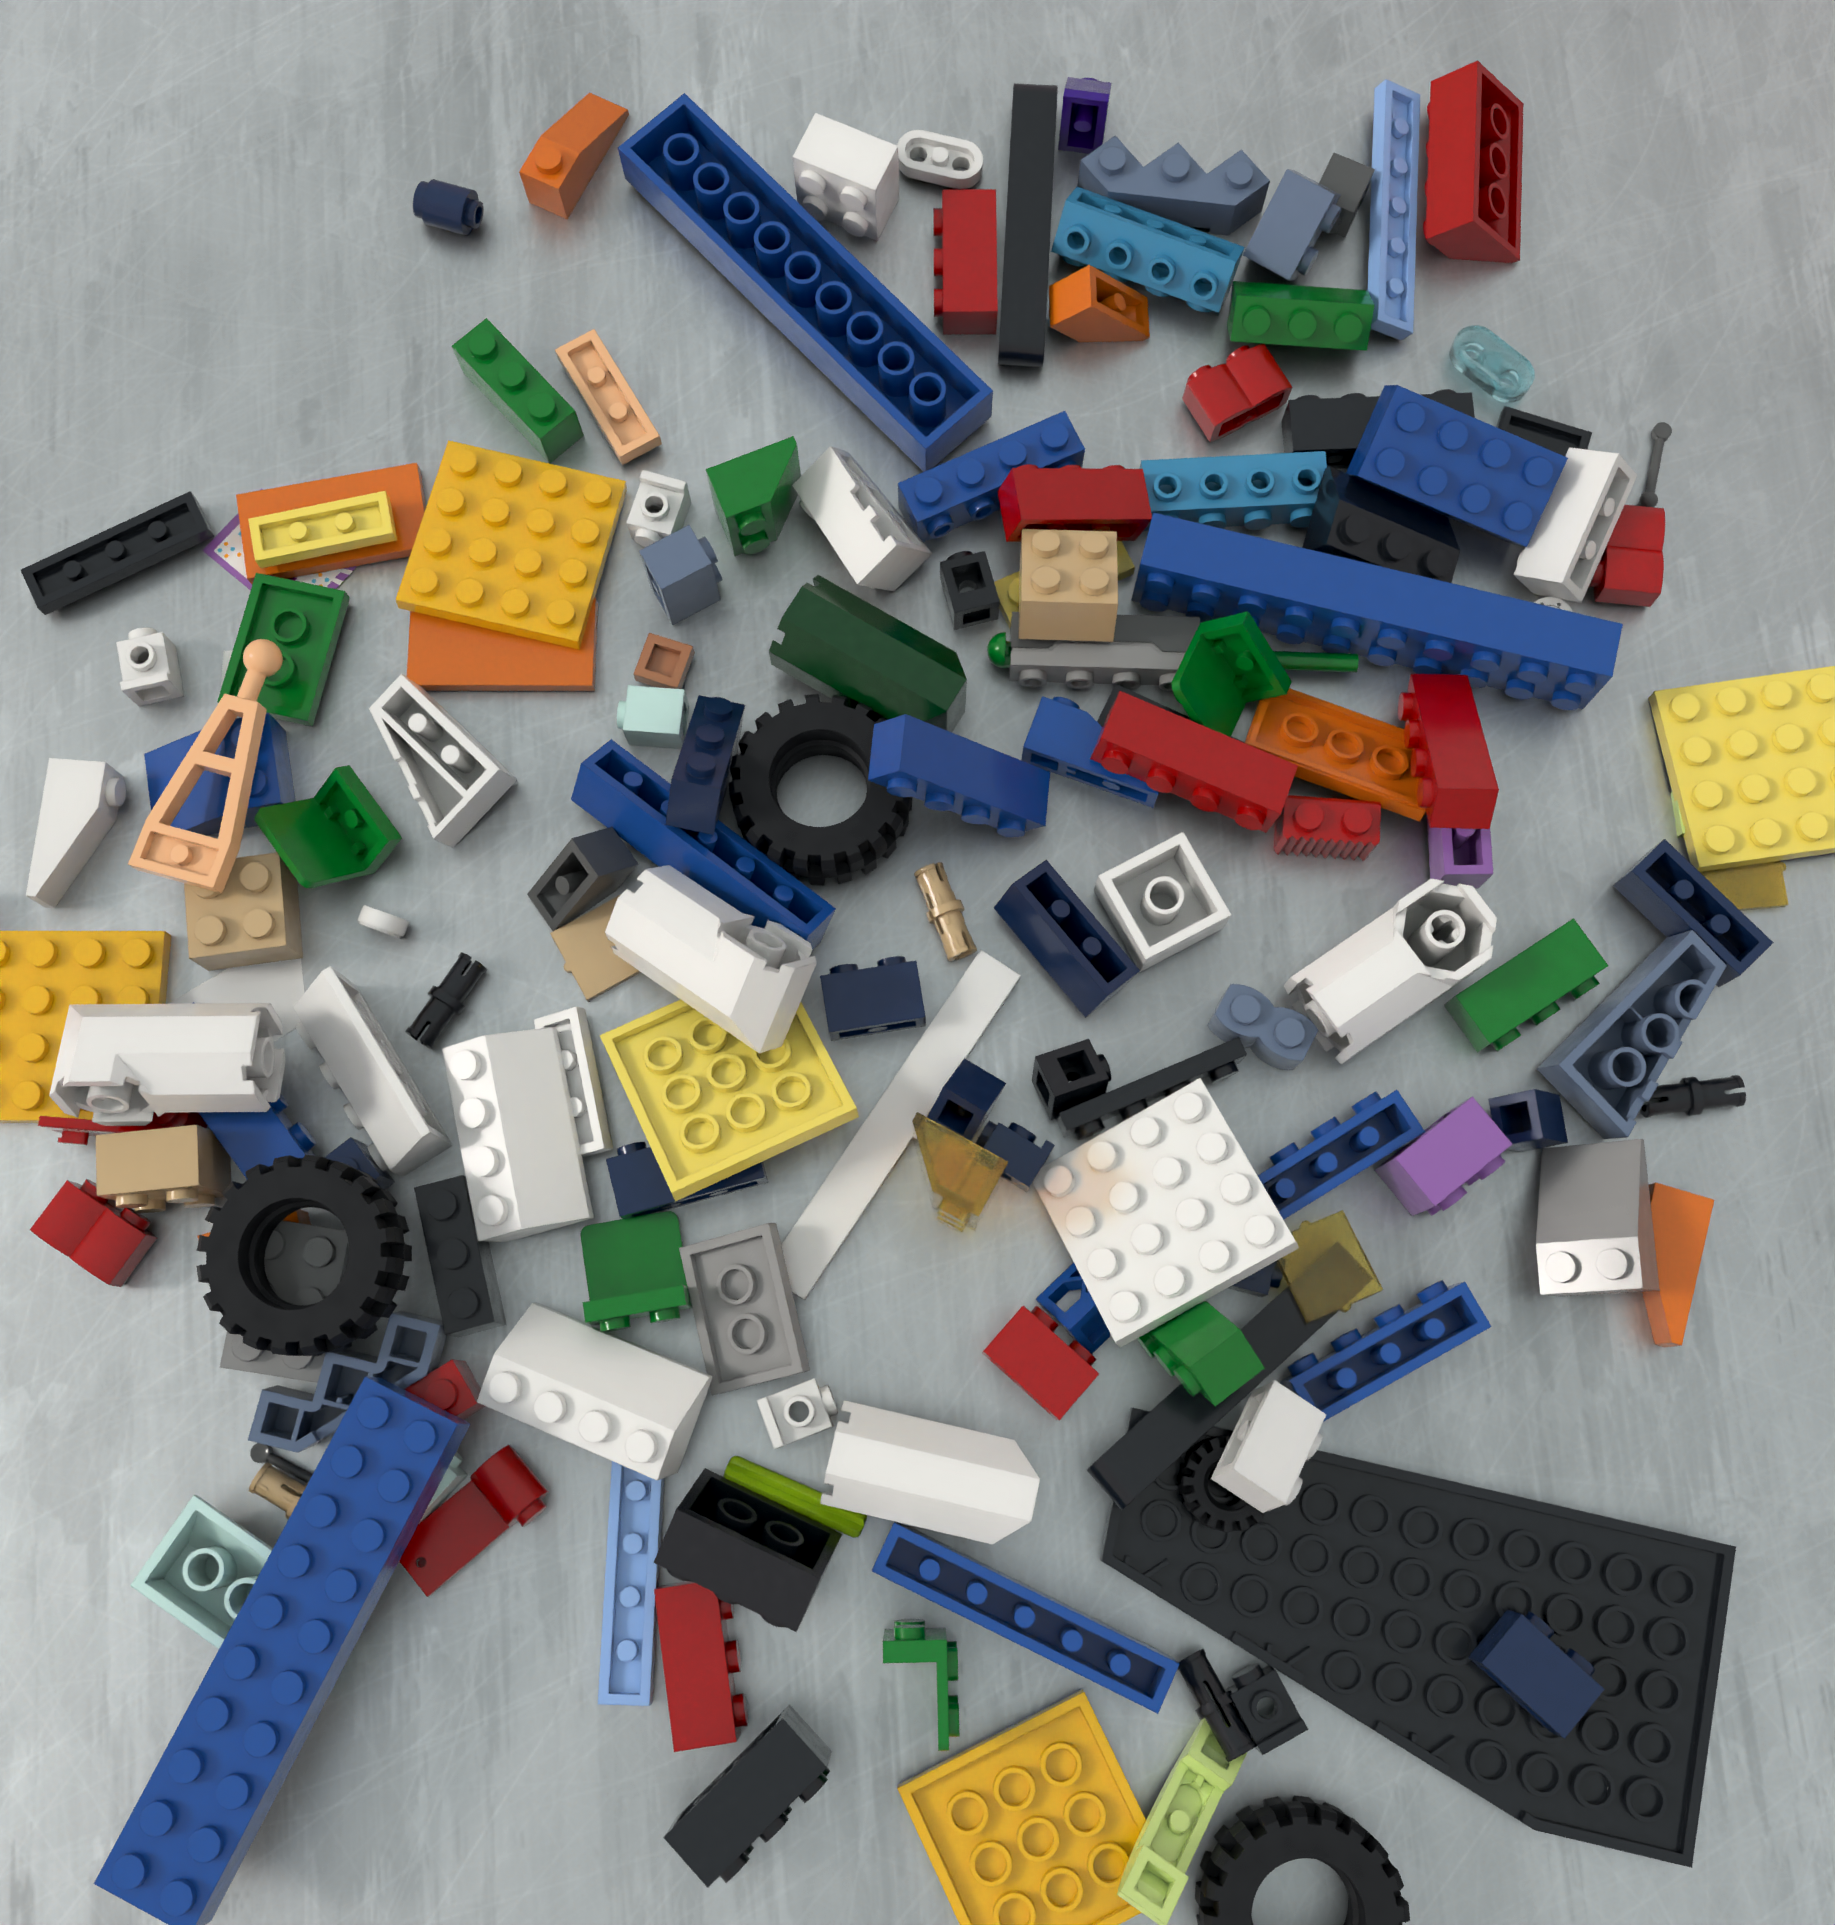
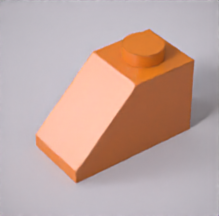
(1097, 308)

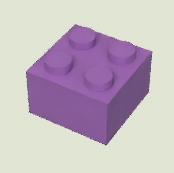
(1437, 1163)

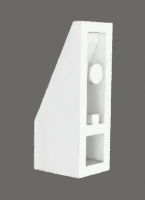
(73, 820)

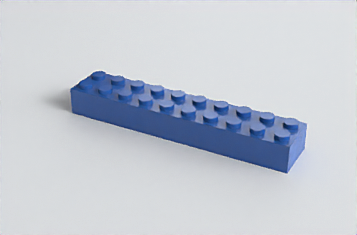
(806, 283)
(1377, 612)
(282, 1656)

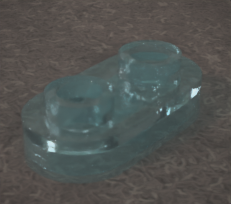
(1494, 362)

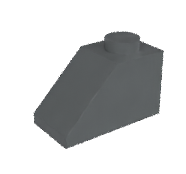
(582, 876)

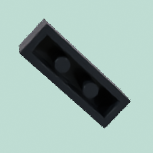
(458, 1261)

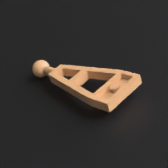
(194, 856)

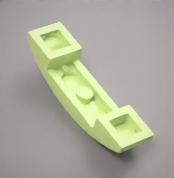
(1176, 1826)

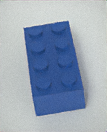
(1456, 465)

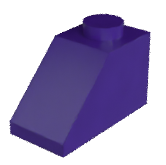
(1083, 115)

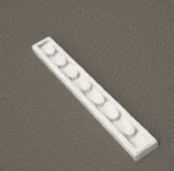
(889, 1125)

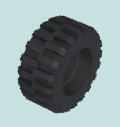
(777, 746)
(239, 1244)
(1292, 1832)

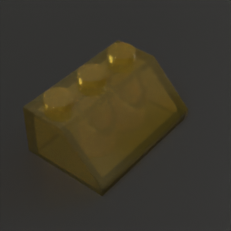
(956, 1173)

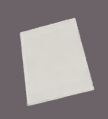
(259, 983)

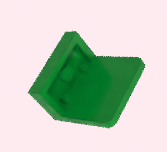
(1225, 670)
(330, 835)
(634, 1271)
(916, 1644)

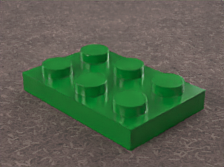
(306, 628)

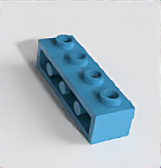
(1146, 250)
(1237, 489)

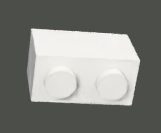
(1270, 1447)

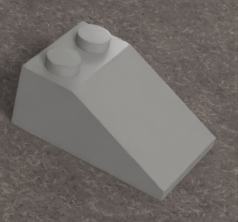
(1595, 1220)

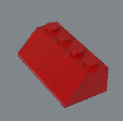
(1474, 167)

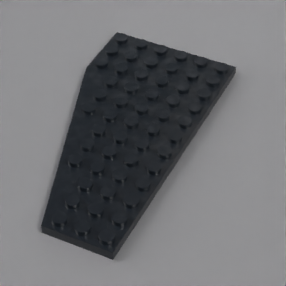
(1396, 1576)

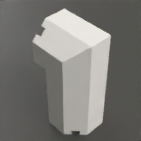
(713, 956)
(1394, 966)
(167, 1060)
(929, 1475)

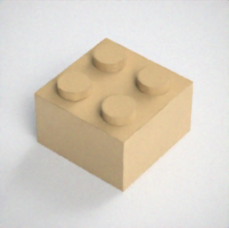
(1068, 585)
(248, 922)
(161, 1168)

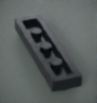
(117, 553)
(1133, 1097)

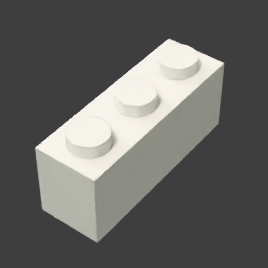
(1576, 525)

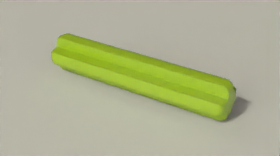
(793, 1496)

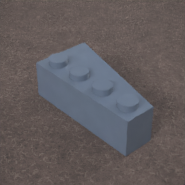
(1625, 1043)

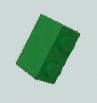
(755, 494)

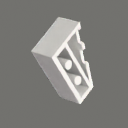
(860, 521)
(441, 760)

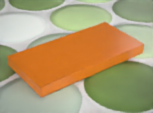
(407, 501)
(474, 658)
(1338, 749)

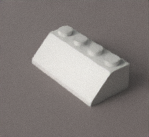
(369, 1073)
(517, 1134)
(596, 1391)

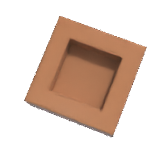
(663, 662)

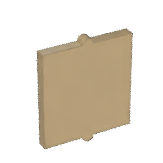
(590, 952)

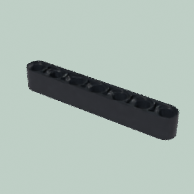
(1028, 225)
(1183, 1419)

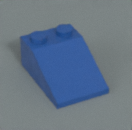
(206, 802)

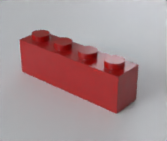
(1448, 751)
(1194, 763)

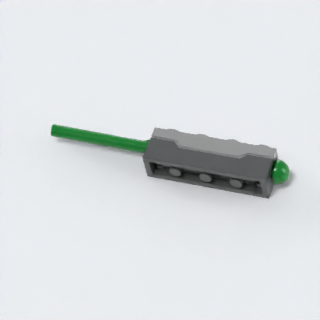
(1142, 653)

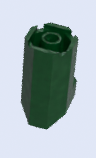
(869, 657)

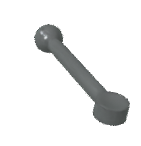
(1659, 434)
(263, 1453)

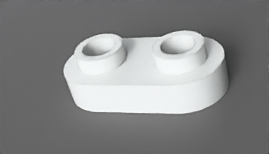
(941, 157)

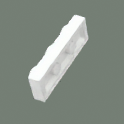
(581, 1078)

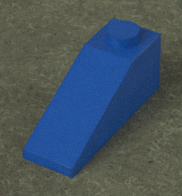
(1063, 743)

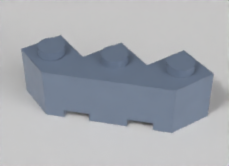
(1177, 186)
(303, 1419)

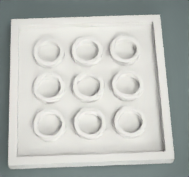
(1162, 1213)

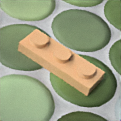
(608, 396)

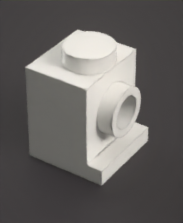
(663, 494)
(158, 676)
(777, 1417)

